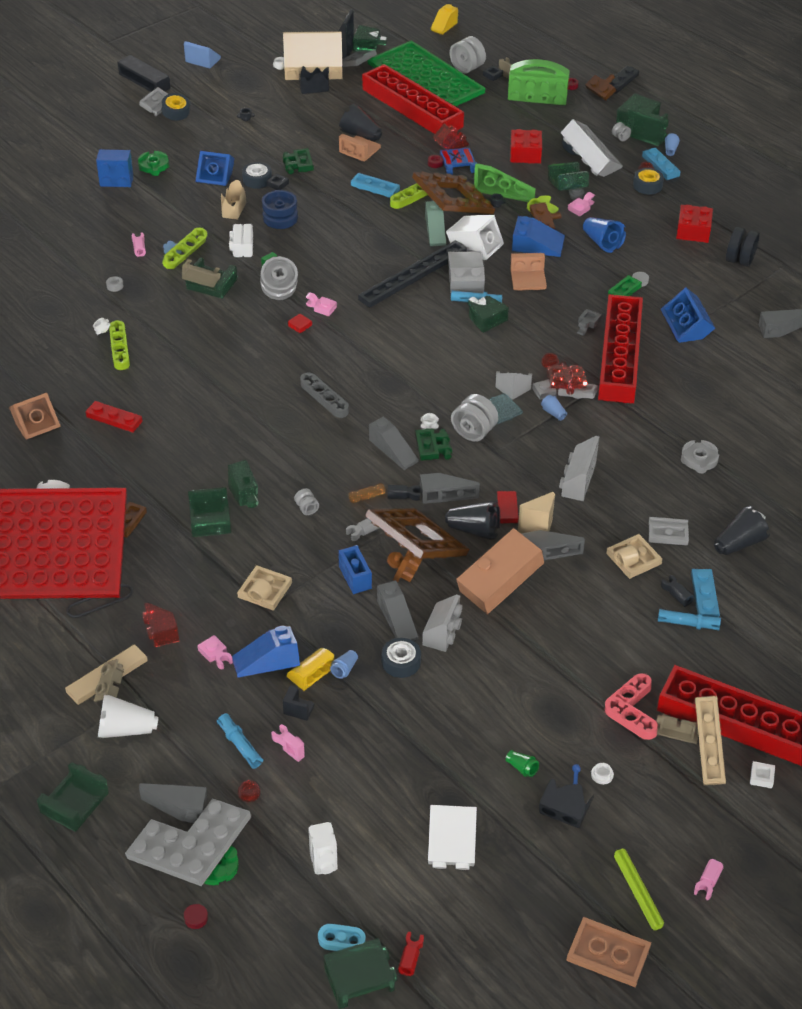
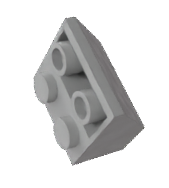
(442, 624)

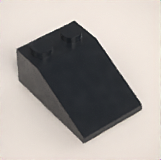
(347, 32)

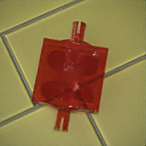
(566, 377)

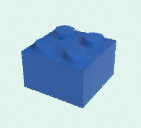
(114, 168)

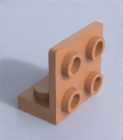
(357, 147)
(528, 271)

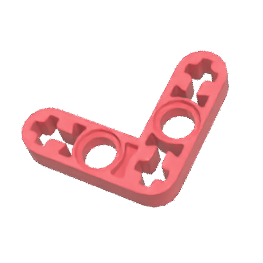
(626, 708)

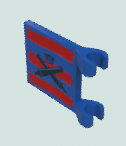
(457, 158)

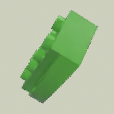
(538, 84)

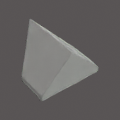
(513, 383)

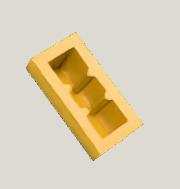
(311, 668)

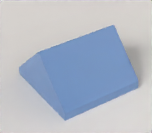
(200, 55)

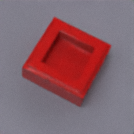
(300, 323)

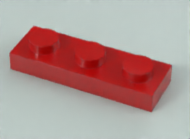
(114, 416)

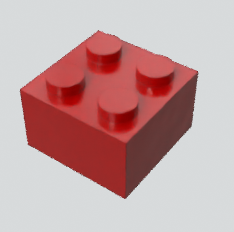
(526, 146)
(694, 223)

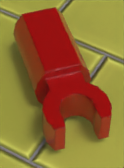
(410, 955)

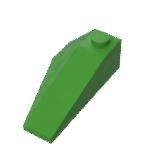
(491, 181)

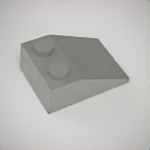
(466, 271)

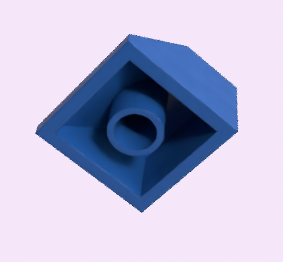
(214, 168)

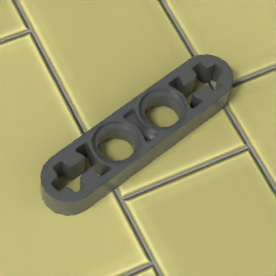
(337, 407)

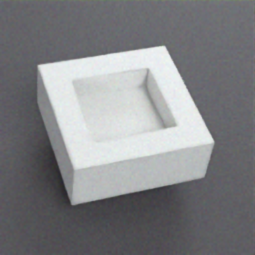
(762, 774)

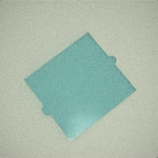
(505, 407)

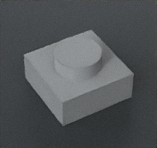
(543, 389)

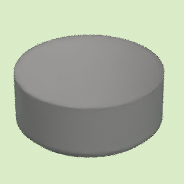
(641, 276)
(114, 283)

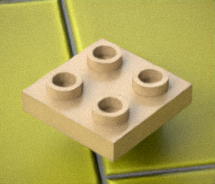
(634, 556)
(264, 587)

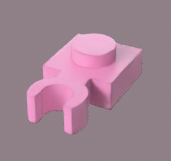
(213, 650)

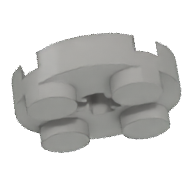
(700, 463)

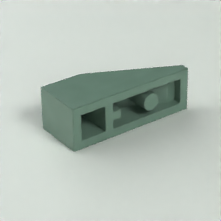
(435, 224)

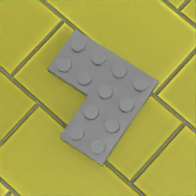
(190, 853)

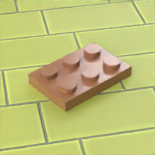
(609, 951)

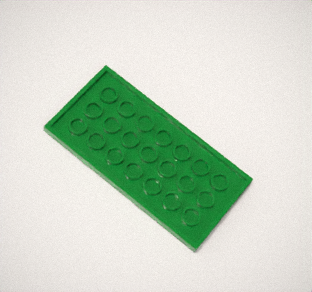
(429, 72)

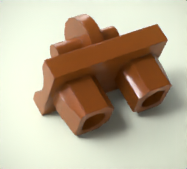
(406, 565)

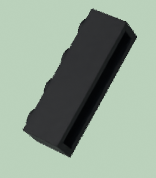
(143, 74)

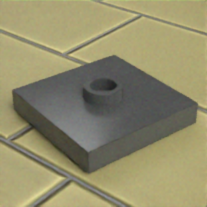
(358, 58)

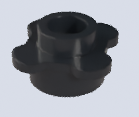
(245, 114)
(497, 200)

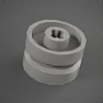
(467, 54)
(278, 278)
(474, 417)

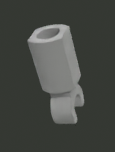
(362, 528)

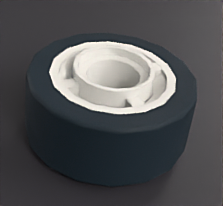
(256, 174)
(401, 657)

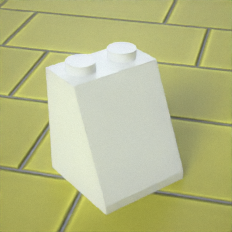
(477, 234)
(452, 836)

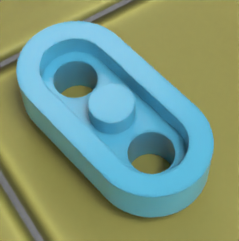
(342, 936)

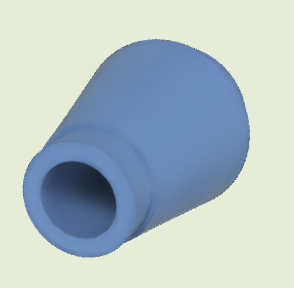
(671, 144)
(552, 406)
(342, 665)

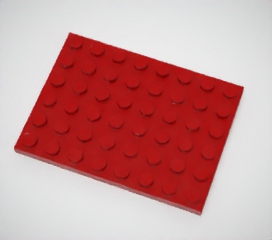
(61, 542)

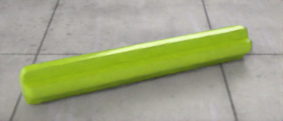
(639, 889)

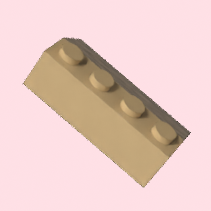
(312, 51)

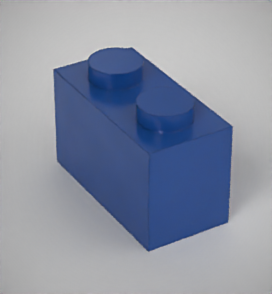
(355, 569)

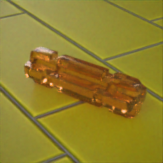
(367, 493)

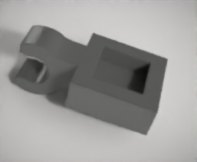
(588, 319)

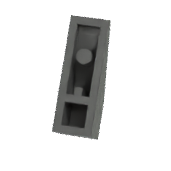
(779, 322)
(390, 441)
(445, 488)
(556, 544)
(396, 610)
(181, 802)

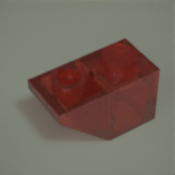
(450, 138)
(161, 625)

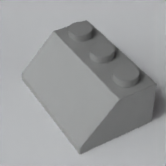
(580, 470)

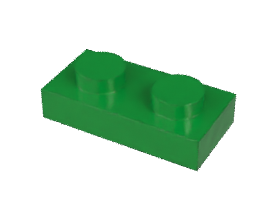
(626, 287)

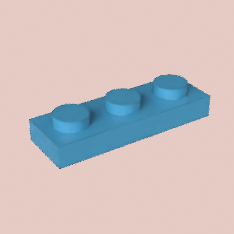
(661, 163)
(375, 185)
(705, 592)

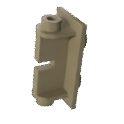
(110, 673)
(679, 730)

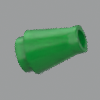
(525, 764)

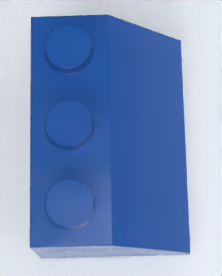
(687, 317)

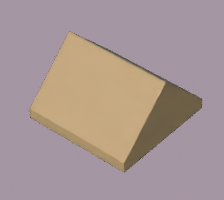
(536, 514)

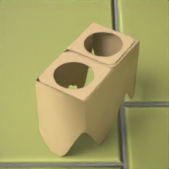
(236, 194)

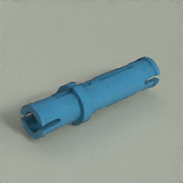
(465, 296)
(698, 621)
(235, 734)

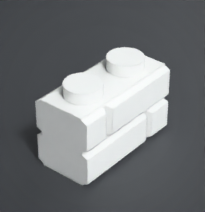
(241, 240)
(323, 848)

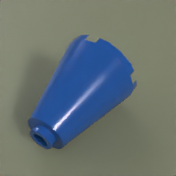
(605, 233)

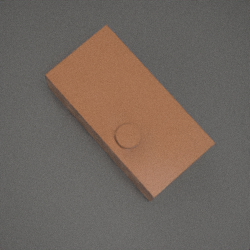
(500, 571)

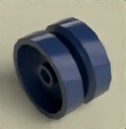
(279, 209)

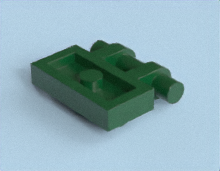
(299, 159)
(428, 446)

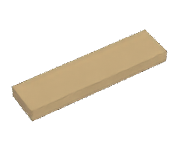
(85, 686)
(710, 740)

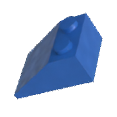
(536, 237)
(268, 653)

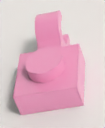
(581, 206)
(323, 305)
(292, 745)

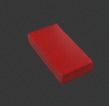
(508, 506)

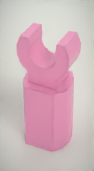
(139, 245)
(709, 878)

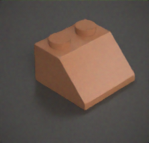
(35, 416)

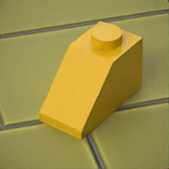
(445, 19)

